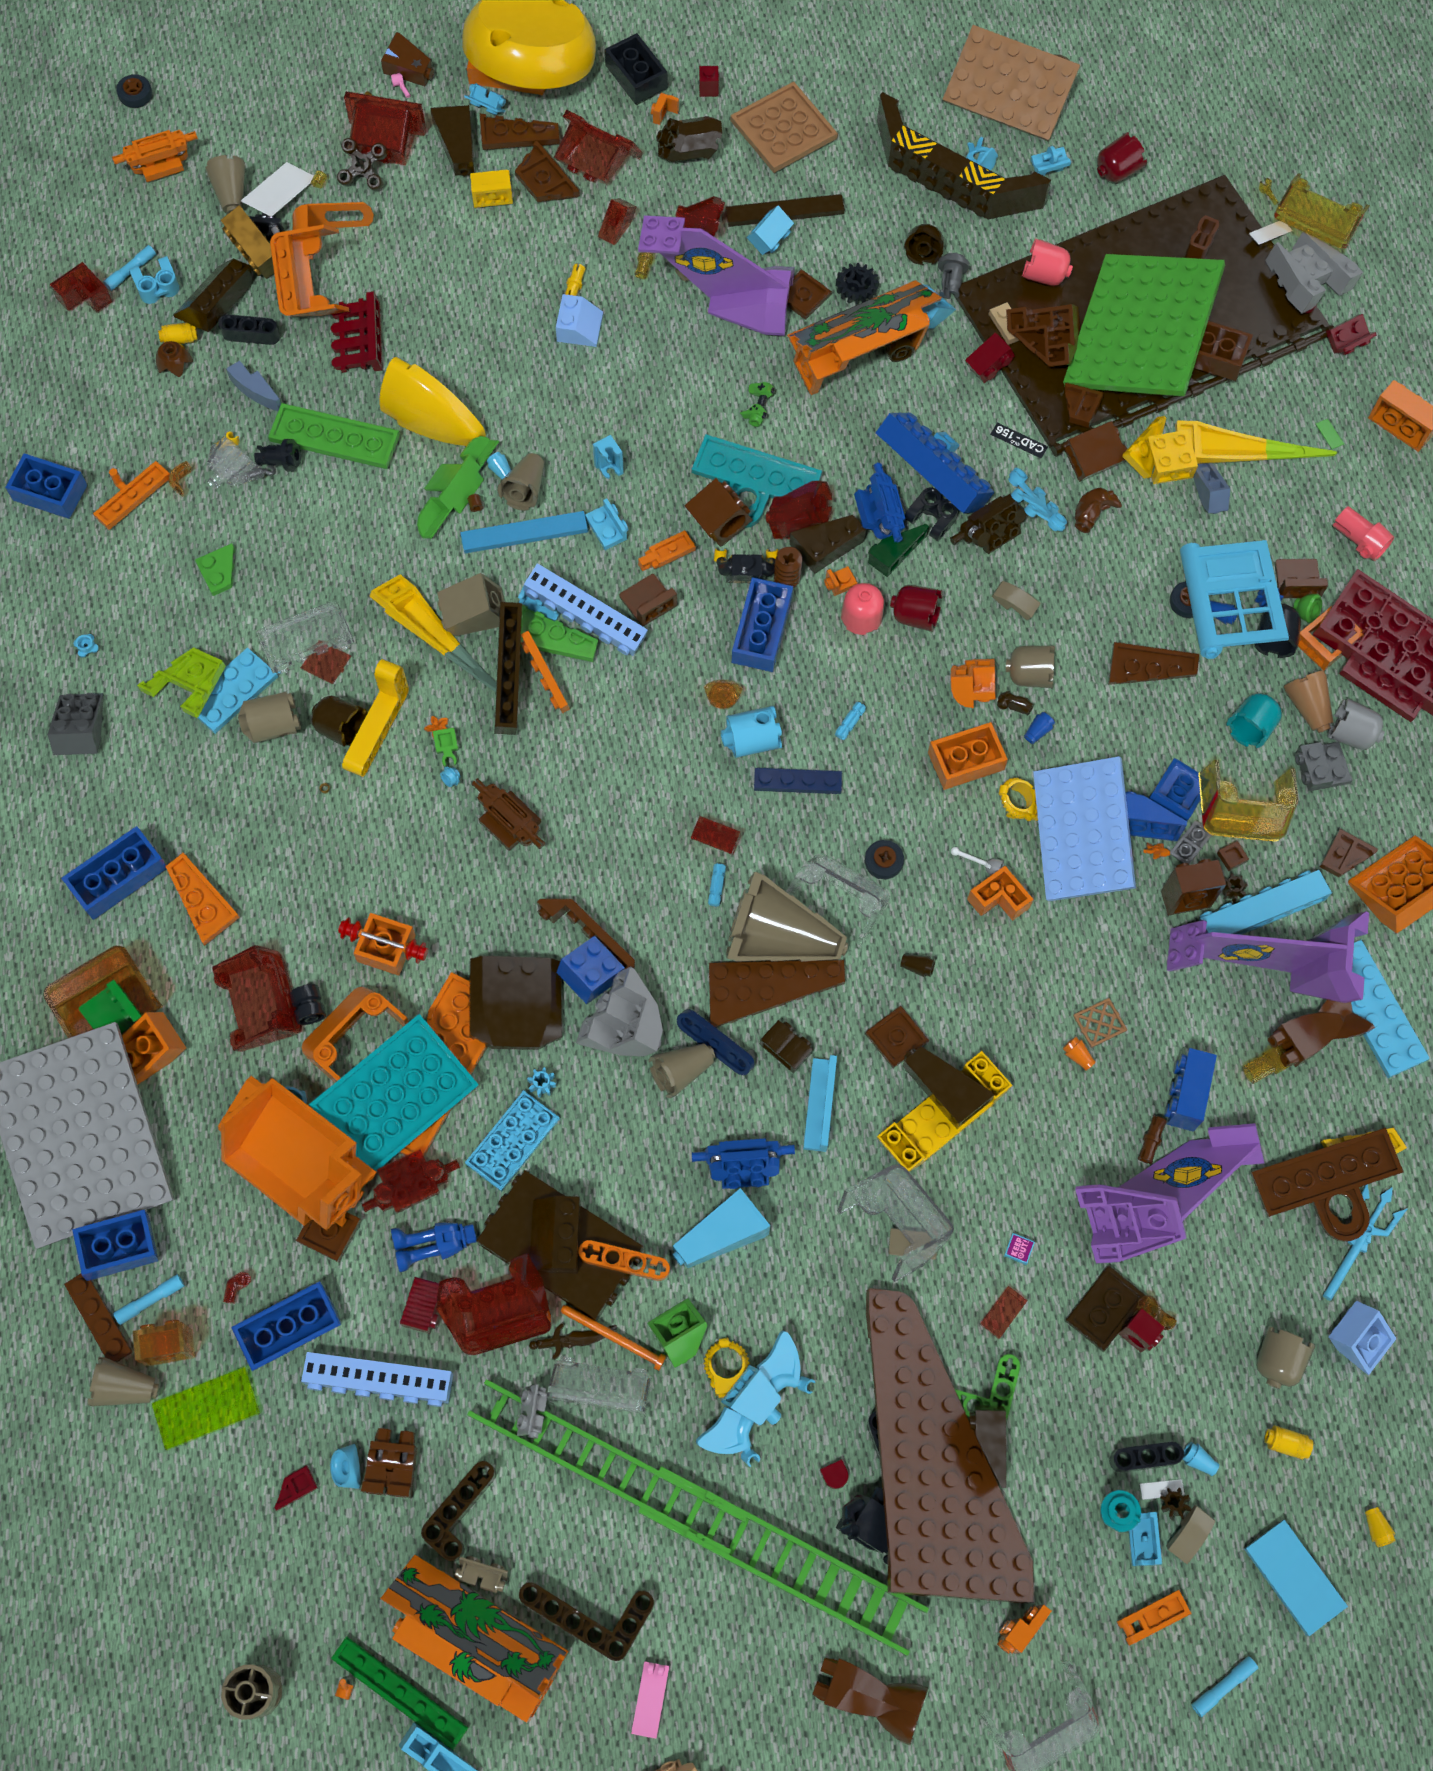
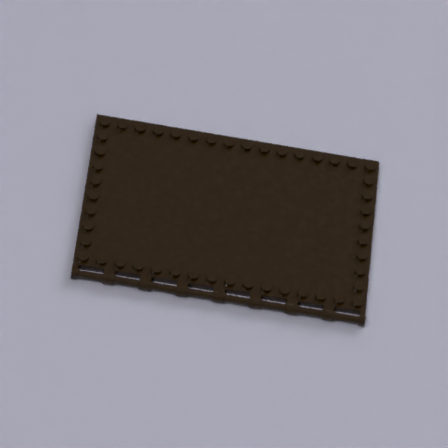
(1245, 301)

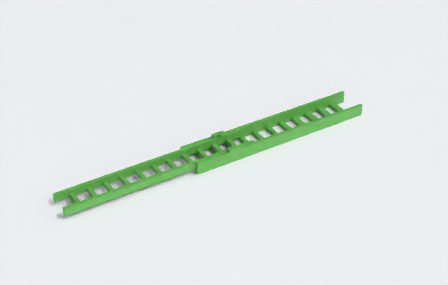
(706, 1541)

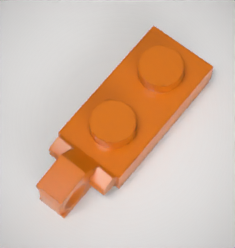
(667, 551)

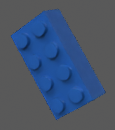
(762, 624)
(114, 873)

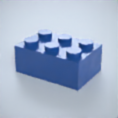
(46, 486)
(1190, 1089)
(115, 1245)

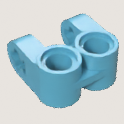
(152, 288)

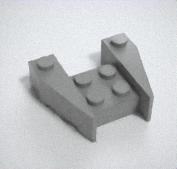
(1309, 267)

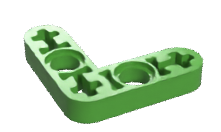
(1000, 1369)

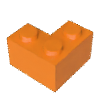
(1000, 889)

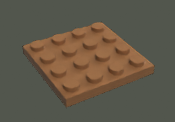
(783, 127)

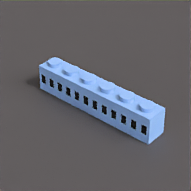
(585, 610)
(377, 1378)

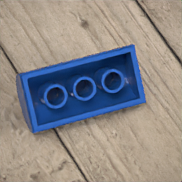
(286, 1325)

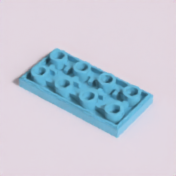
(512, 1141)
(1295, 1578)

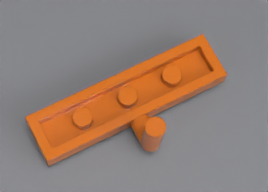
(131, 494)

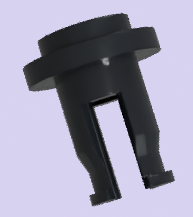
(285, 455)

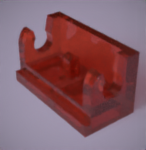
(716, 835)

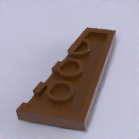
(506, 133)

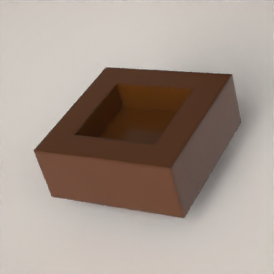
(1232, 856)

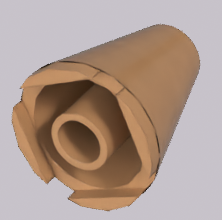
(1312, 700)

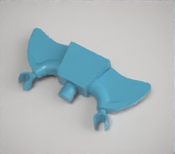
(754, 1400)

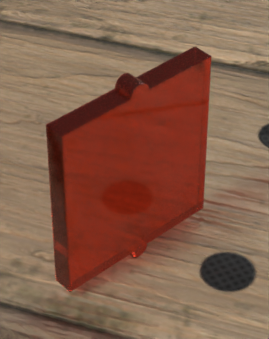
(326, 665)

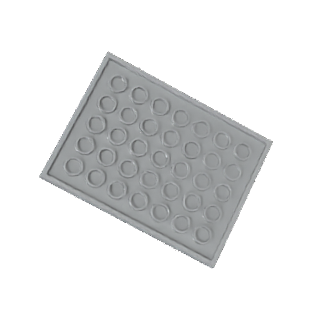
(78, 1135)

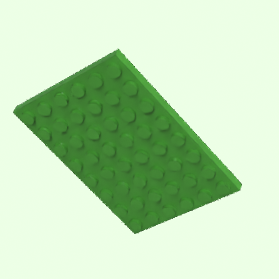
(1145, 324)

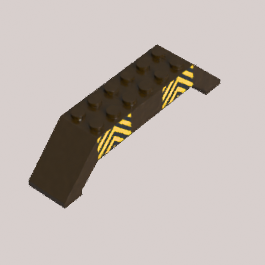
(954, 174)

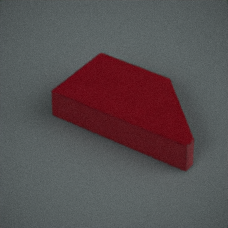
(295, 1487)

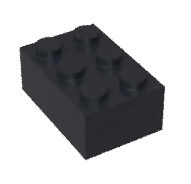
(636, 68)

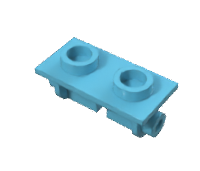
(492, 102)

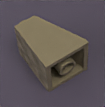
(470, 605)

